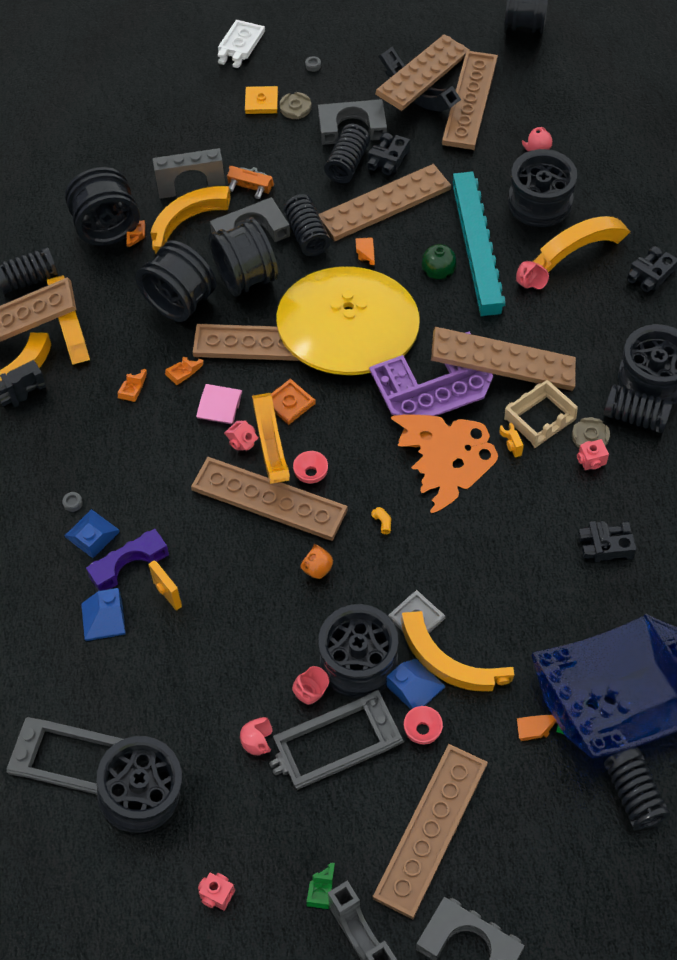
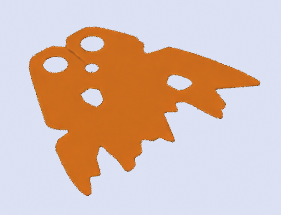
(442, 450)

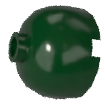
(439, 261)

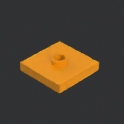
(261, 100)
(165, 585)

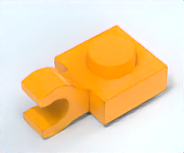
(514, 442)

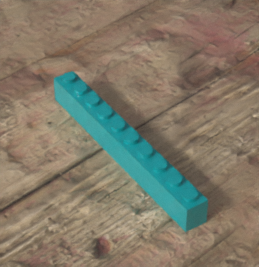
(477, 244)

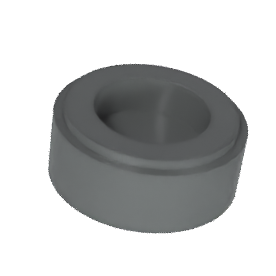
(313, 64)
(72, 501)

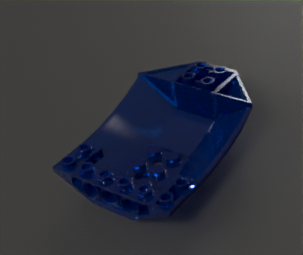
(627, 664)

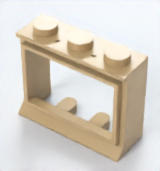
(530, 399)

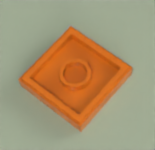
(291, 401)

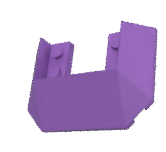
(432, 397)

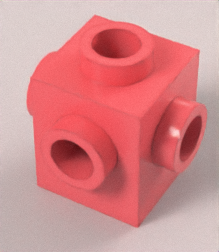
(241, 435)
(592, 454)
(216, 891)

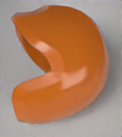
(317, 562)

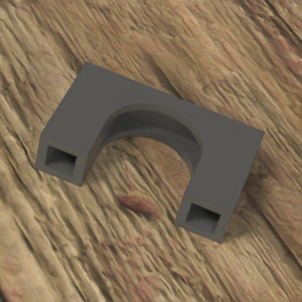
(368, 111)
(169, 167)
(264, 212)
(347, 911)
(452, 919)

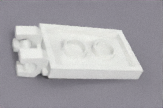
(239, 42)

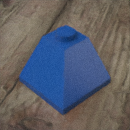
(92, 533)
(103, 615)
(414, 684)

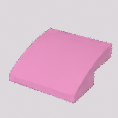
(219, 404)

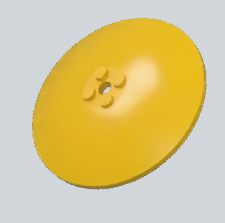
(350, 340)

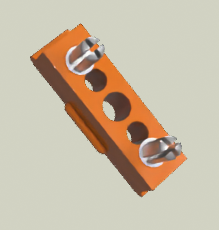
(249, 179)

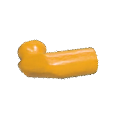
(383, 516)

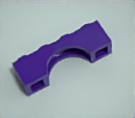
(146, 548)

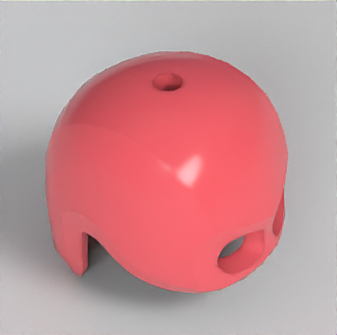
(538, 140)
(532, 275)
(311, 685)
(253, 736)

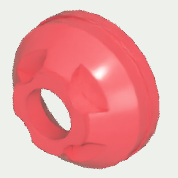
(310, 460)
(426, 716)

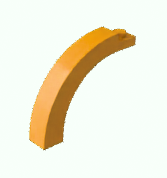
(186, 206)
(579, 235)
(72, 332)
(35, 349)
(269, 438)
(445, 667)

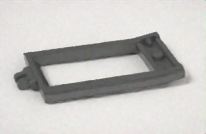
(379, 718)
(28, 745)

